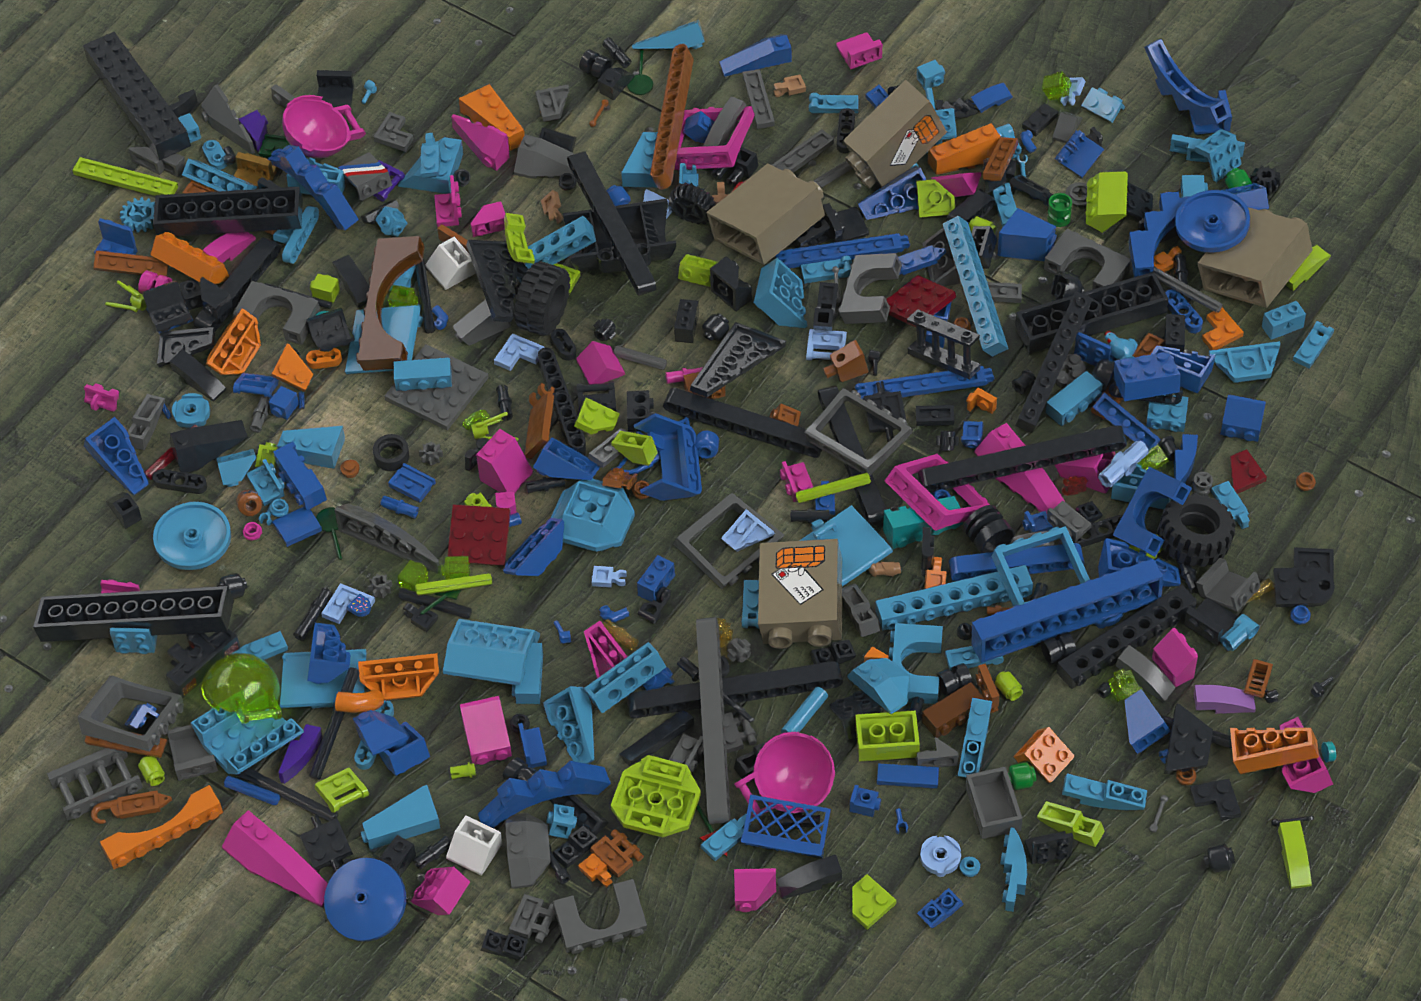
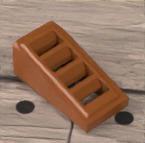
(1262, 667)

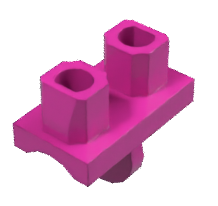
(101, 398)

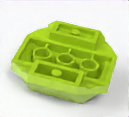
(656, 781)

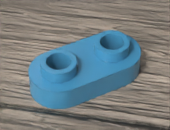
(212, 152)

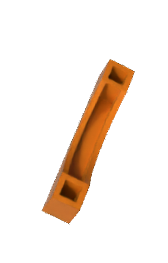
(125, 847)

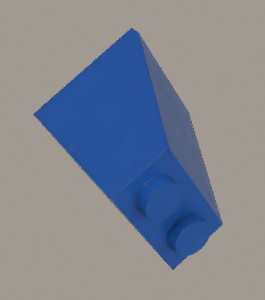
(1026, 237)

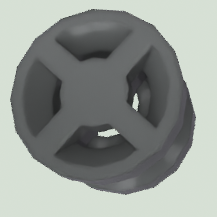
(1200, 479)

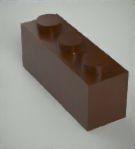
(950, 711)

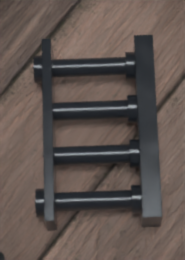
(934, 353)

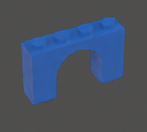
(1151, 488)

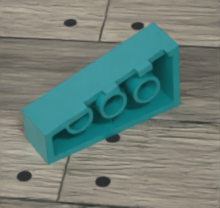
(907, 526)

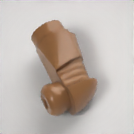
(885, 569)

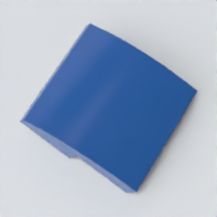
(296, 526)

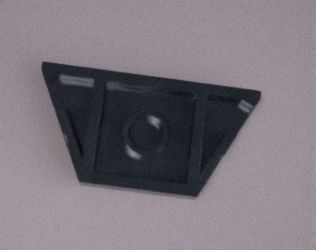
(1188, 742)

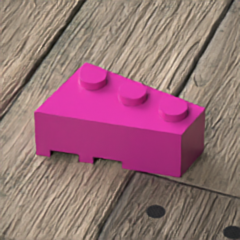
(603, 648)

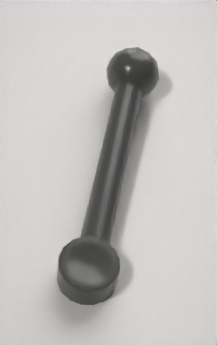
(835, 270)
(1153, 827)

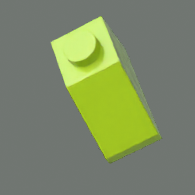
(635, 447)

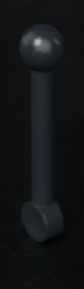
(1275, 822)

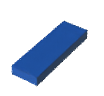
(907, 775)

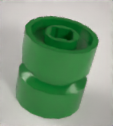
(1059, 210)

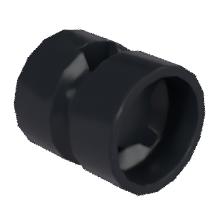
(594, 63)
(1057, 648)
(955, 679)
(518, 770)

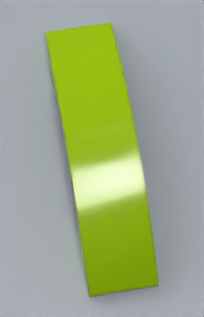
(516, 239)

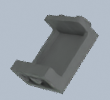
(189, 754)

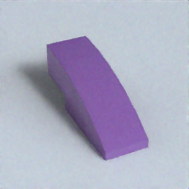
(1223, 699)

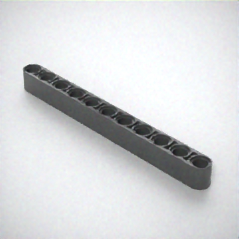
(713, 720)

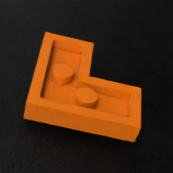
(1224, 330)

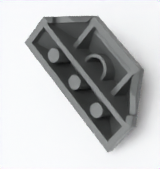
(526, 849)

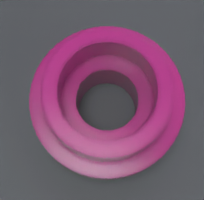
(252, 527)

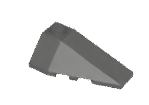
(541, 158)

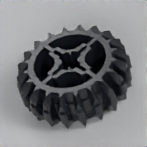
(691, 203)

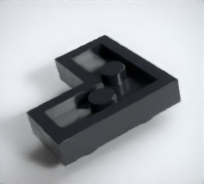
(1217, 793)

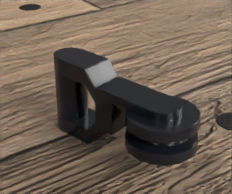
(470, 455)
(663, 595)

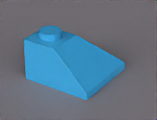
(235, 466)

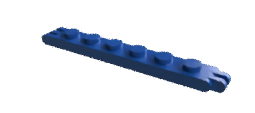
(874, 245)
(927, 383)

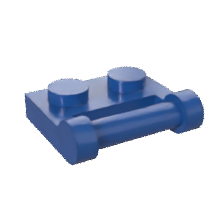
(255, 384)

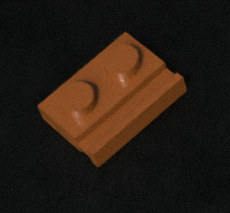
(618, 478)
(987, 686)

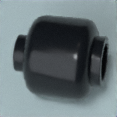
(715, 327)
(235, 584)
(1219, 858)

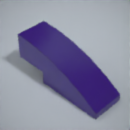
(300, 752)

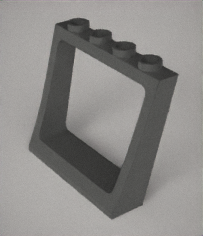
(814, 435)
(683, 541)
(106, 699)

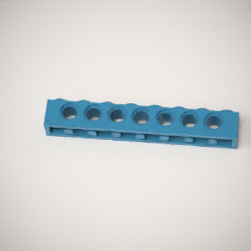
(975, 286)
(944, 595)

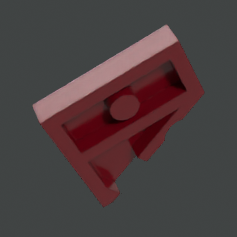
(1245, 471)

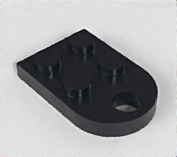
(1315, 558)
(1301, 586)

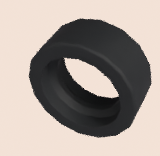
(387, 441)

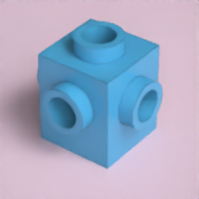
(391, 221)
(561, 821)

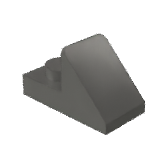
(941, 757)

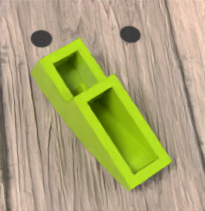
(1308, 267)
(1071, 821)
(1295, 854)

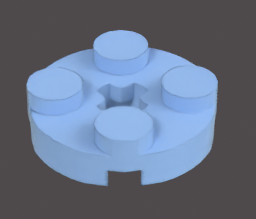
(936, 865)

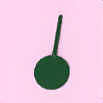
(641, 83)
(328, 523)

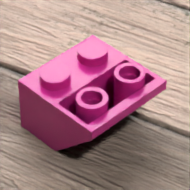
(1175, 658)
(440, 890)

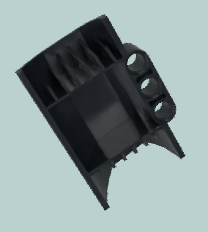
(646, 226)

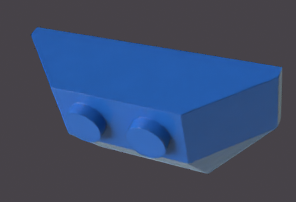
(537, 550)

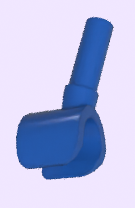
(565, 636)
(901, 823)

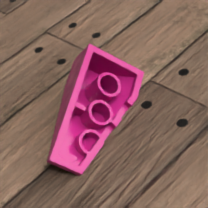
(486, 142)
(1308, 774)

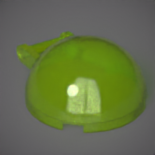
(244, 686)

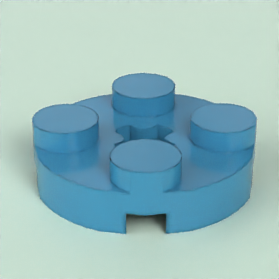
(198, 417)

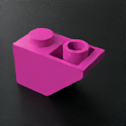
(488, 220)

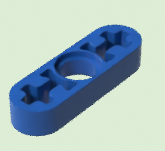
(1183, 304)

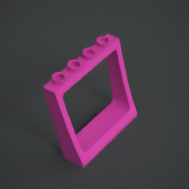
(714, 156)
(924, 502)

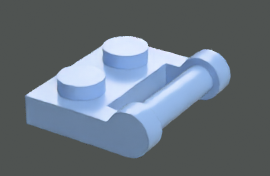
(824, 340)

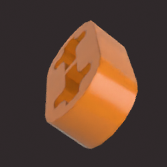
(323, 358)

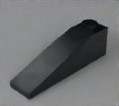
(202, 444)

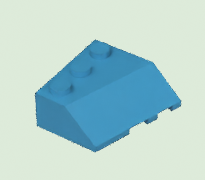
(450, 158)
(781, 295)

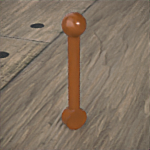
(605, 103)

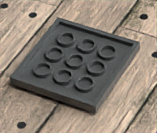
(445, 404)

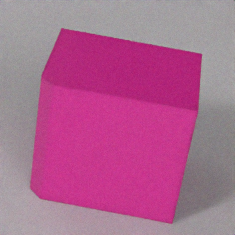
(506, 500)

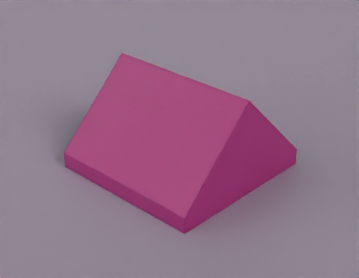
(960, 184)
(599, 363)

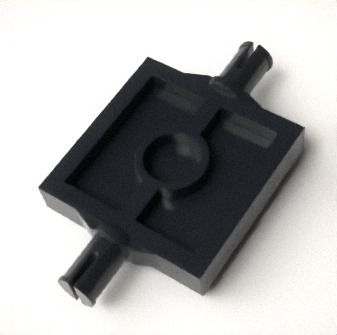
(889, 400)
(326, 844)

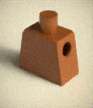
(847, 362)

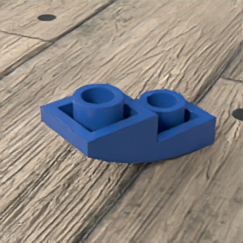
(993, 95)
(940, 909)

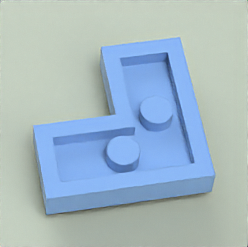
(516, 348)
(337, 605)

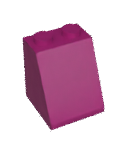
(503, 463)
(1089, 468)
(485, 730)

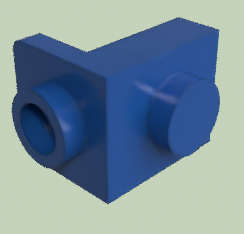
(876, 96)
(972, 434)
(1036, 522)
(659, 679)

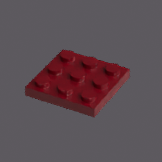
(919, 295)
(480, 534)

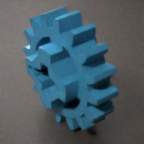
(138, 214)

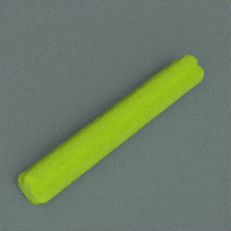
(833, 487)
(453, 584)

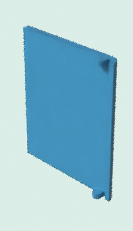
(397, 321)
(857, 542)
(302, 693)

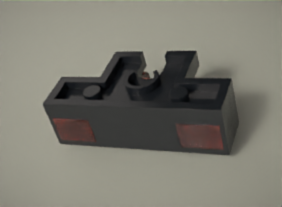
(194, 661)

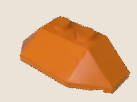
(236, 345)
(400, 676)

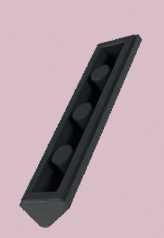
(658, 737)
(585, 813)

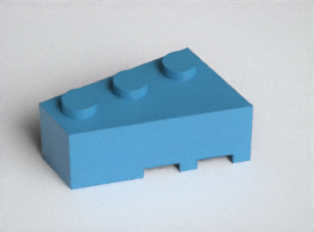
(638, 167)

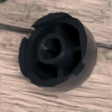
(1066, 285)

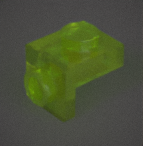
(1154, 459)

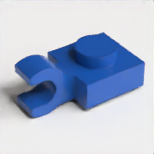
(826, 502)

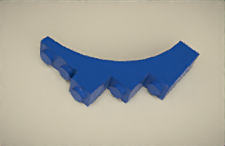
(1171, 80)
(312, 179)
(1156, 225)
(542, 786)

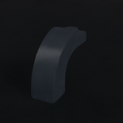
(826, 307)

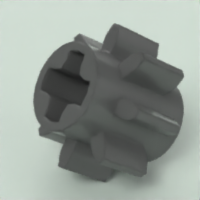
(430, 453)
(380, 586)
(739, 650)

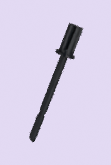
(693, 671)

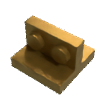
(254, 167)

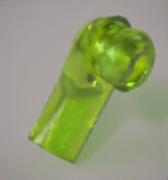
(473, 417)

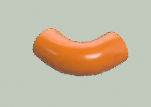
(359, 701)

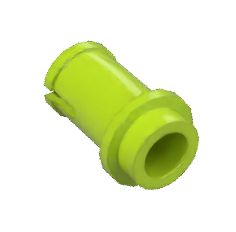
(463, 771)

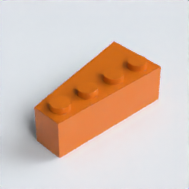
(488, 108)
(1271, 747)

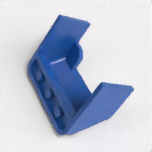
(677, 456)

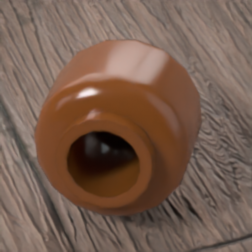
(249, 508)

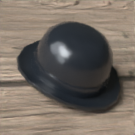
(1103, 372)

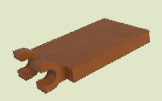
(539, 421)

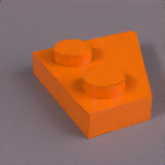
(292, 369)

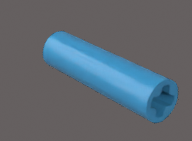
(805, 711)

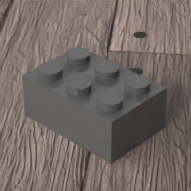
(993, 802)

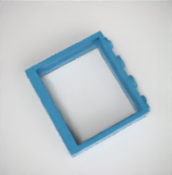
(1035, 540)

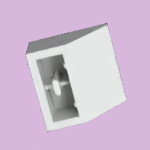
(450, 263)
(474, 845)

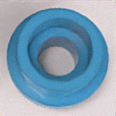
(279, 508)
(969, 871)

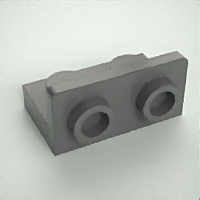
(1065, 515)
(688, 751)

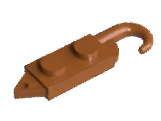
(132, 805)

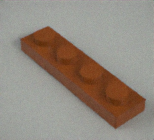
(1000, 159)
(128, 263)

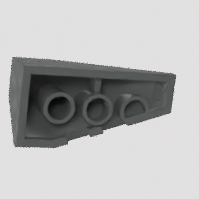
(224, 120)

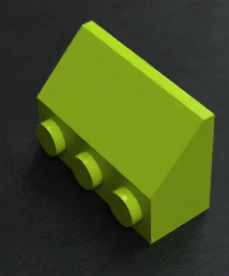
(1106, 199)
(887, 736)

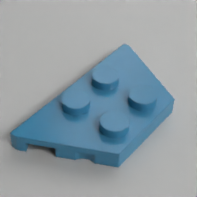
(1247, 362)

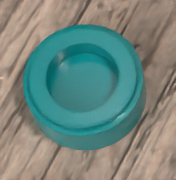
(1328, 751)

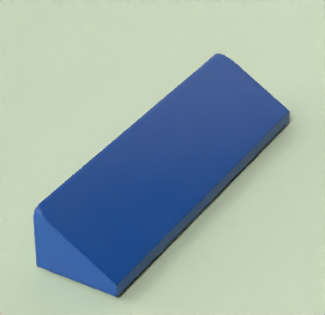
(1131, 426)

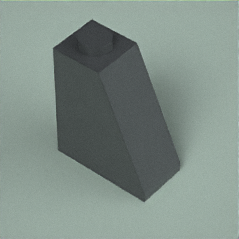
(478, 325)

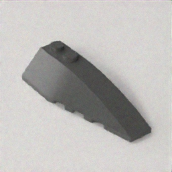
(383, 535)

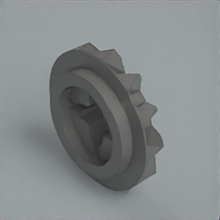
(1073, 191)

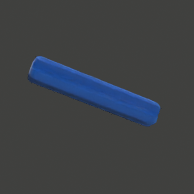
(252, 790)

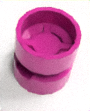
(151, 280)

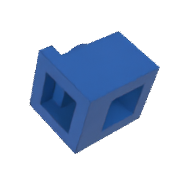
(864, 801)

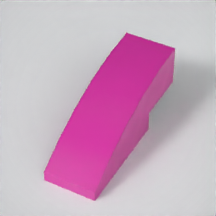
(229, 245)

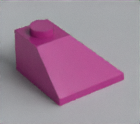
(753, 888)

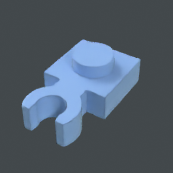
(1075, 90)
(605, 576)

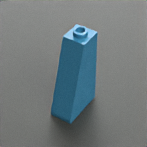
(405, 818)

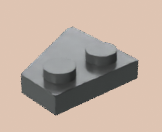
(552, 101)

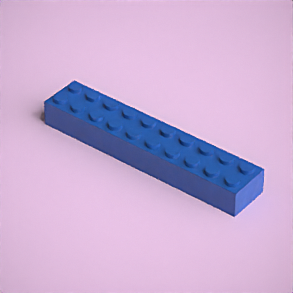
(1066, 610)

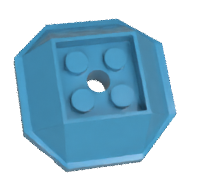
(597, 529)

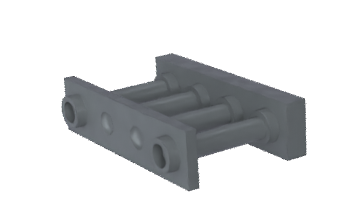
(85, 766)

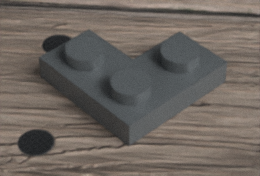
(390, 134)

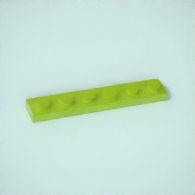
(124, 178)

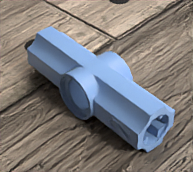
(1123, 463)

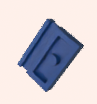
(411, 482)

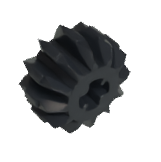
(1266, 177)

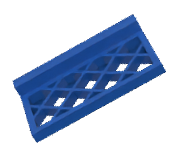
(784, 844)

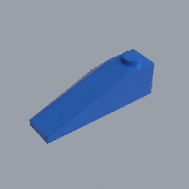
(762, 54)
(894, 197)
(115, 453)
(1118, 555)

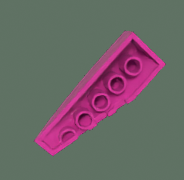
(1033, 484)
(271, 857)

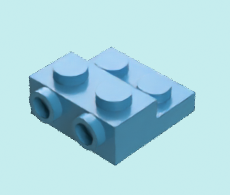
(1167, 416)

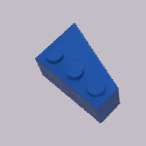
(1193, 368)
(298, 477)

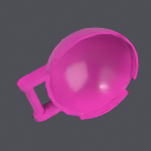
(319, 126)
(792, 770)

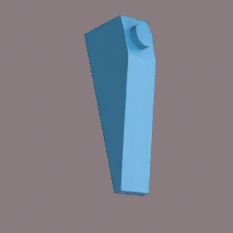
(688, 34)
(572, 717)

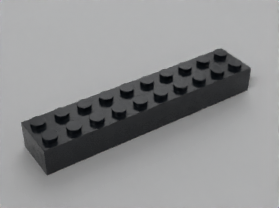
(137, 96)
(157, 610)

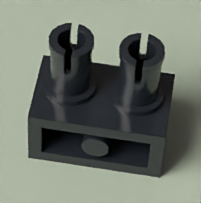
(745, 166)

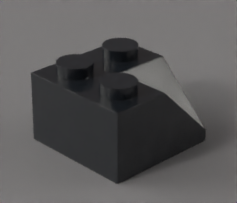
(728, 285)

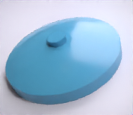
(192, 535)

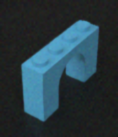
(912, 639)

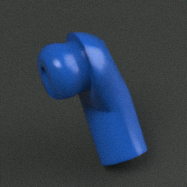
(1026, 137)
(442, 317)
(606, 613)

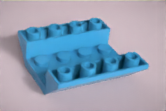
(488, 651)
(242, 745)

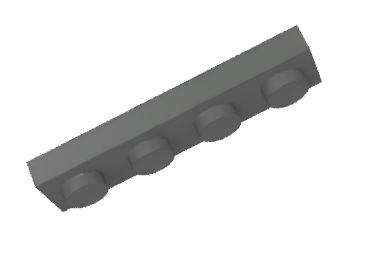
(758, 99)
(805, 152)

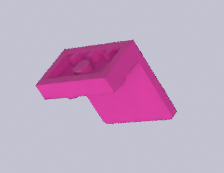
(860, 50)
(446, 206)

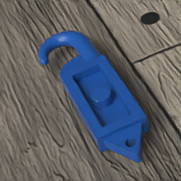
(920, 259)

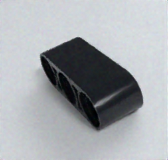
(974, 206)

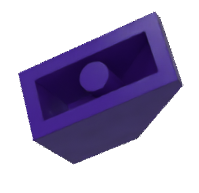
(256, 127)

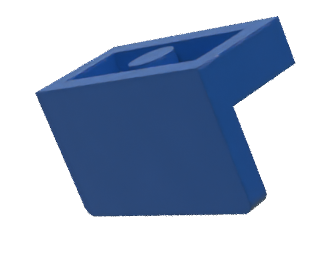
(532, 746)

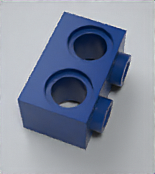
(655, 577)

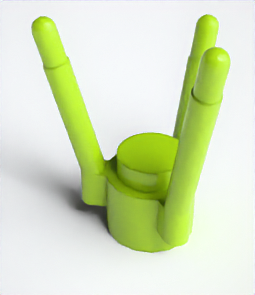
(137, 299)
(480, 429)

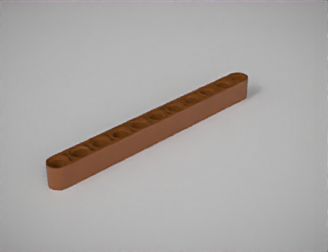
(672, 116)

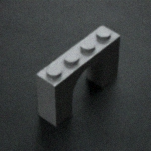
(1074, 246)
(863, 272)
(262, 297)
(579, 936)

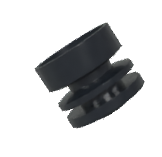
(988, 529)

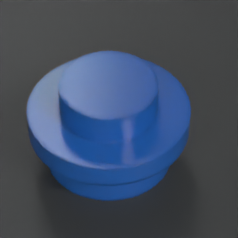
(1300, 614)

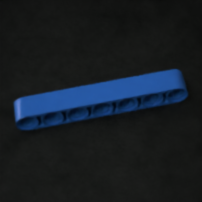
(1036, 560)

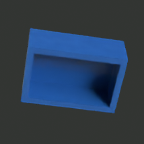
(1146, 376)

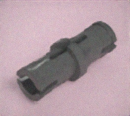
(260, 414)

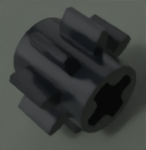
(604, 329)
(947, 440)

